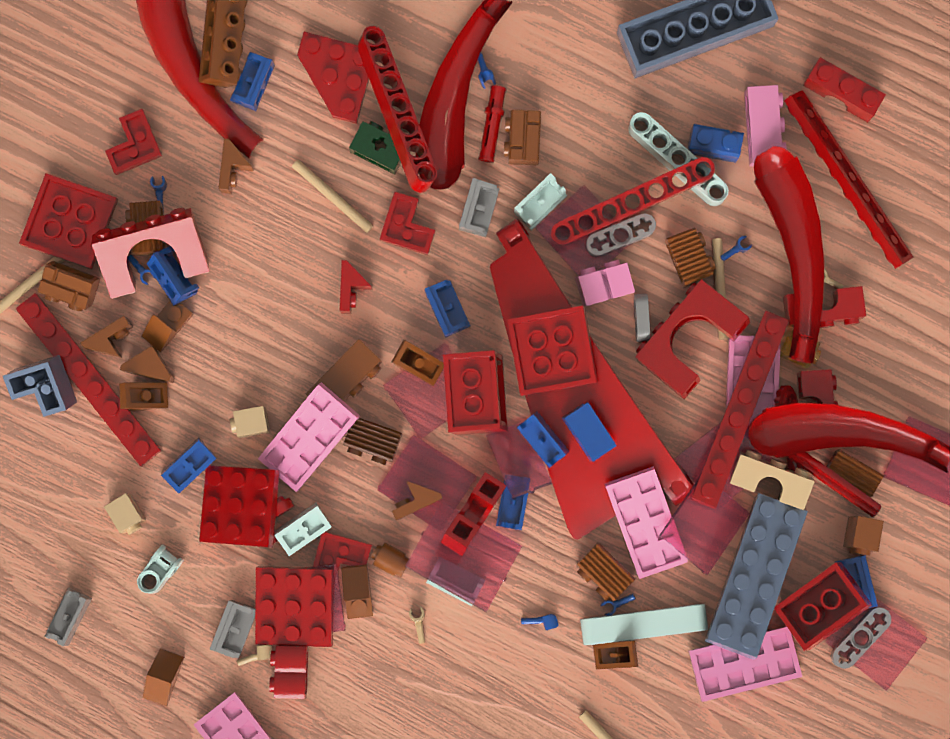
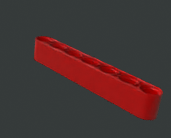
(394, 119)
(642, 192)

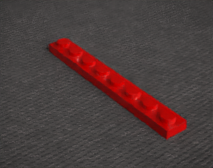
(848, 178)
(88, 379)
(740, 410)

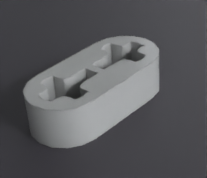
(641, 314)

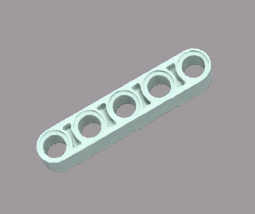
(673, 147)
(644, 624)

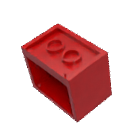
(475, 392)

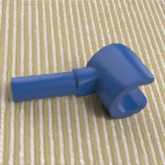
(485, 74)
(159, 189)
(737, 248)
(140, 268)
(618, 603)
(549, 621)

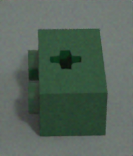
(364, 147)

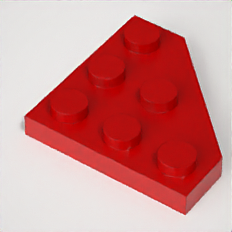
(336, 73)

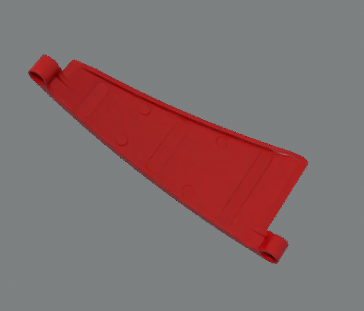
(526, 289)

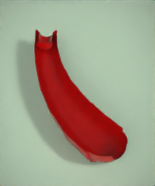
(174, 47)
(451, 91)
(798, 222)
(811, 427)

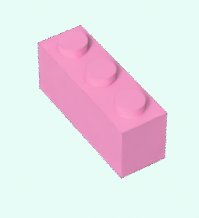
(763, 119)

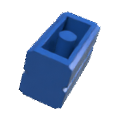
(715, 143)

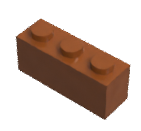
(350, 371)

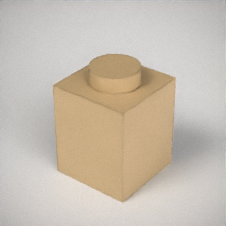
(250, 422)
(125, 514)

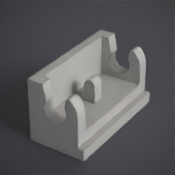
(479, 207)
(68, 617)
(233, 629)

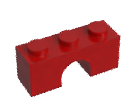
(833, 81)
(847, 307)
(817, 386)
(473, 514)

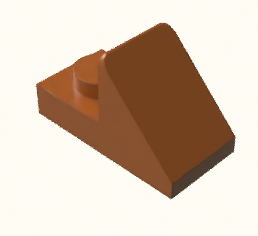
(231, 160)
(166, 325)
(102, 340)
(418, 363)
(143, 396)
(423, 498)
(357, 591)

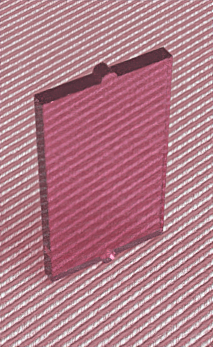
(518, 462)

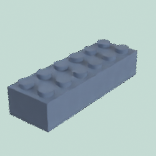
(690, 30)
(756, 576)

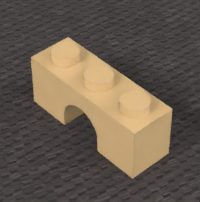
(751, 469)

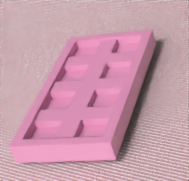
(737, 355)
(309, 436)
(642, 517)
(727, 673)
(231, 721)

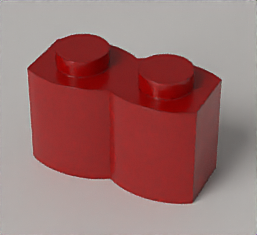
(290, 672)

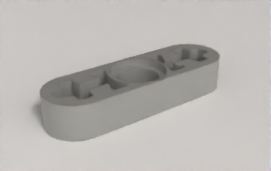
(635, 221)
(869, 619)

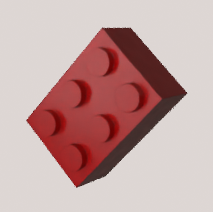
(822, 606)

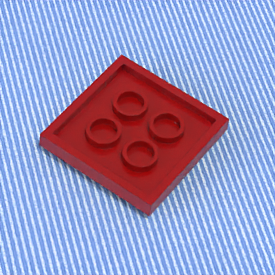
(66, 219)
(552, 350)
(239, 506)
(294, 606)

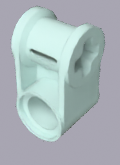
(160, 569)

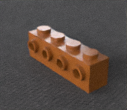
(222, 42)

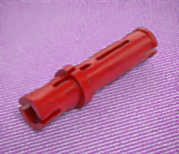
(492, 123)

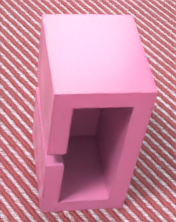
(605, 283)

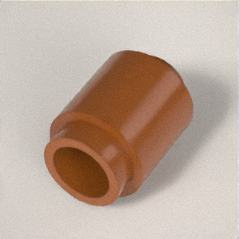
(390, 559)

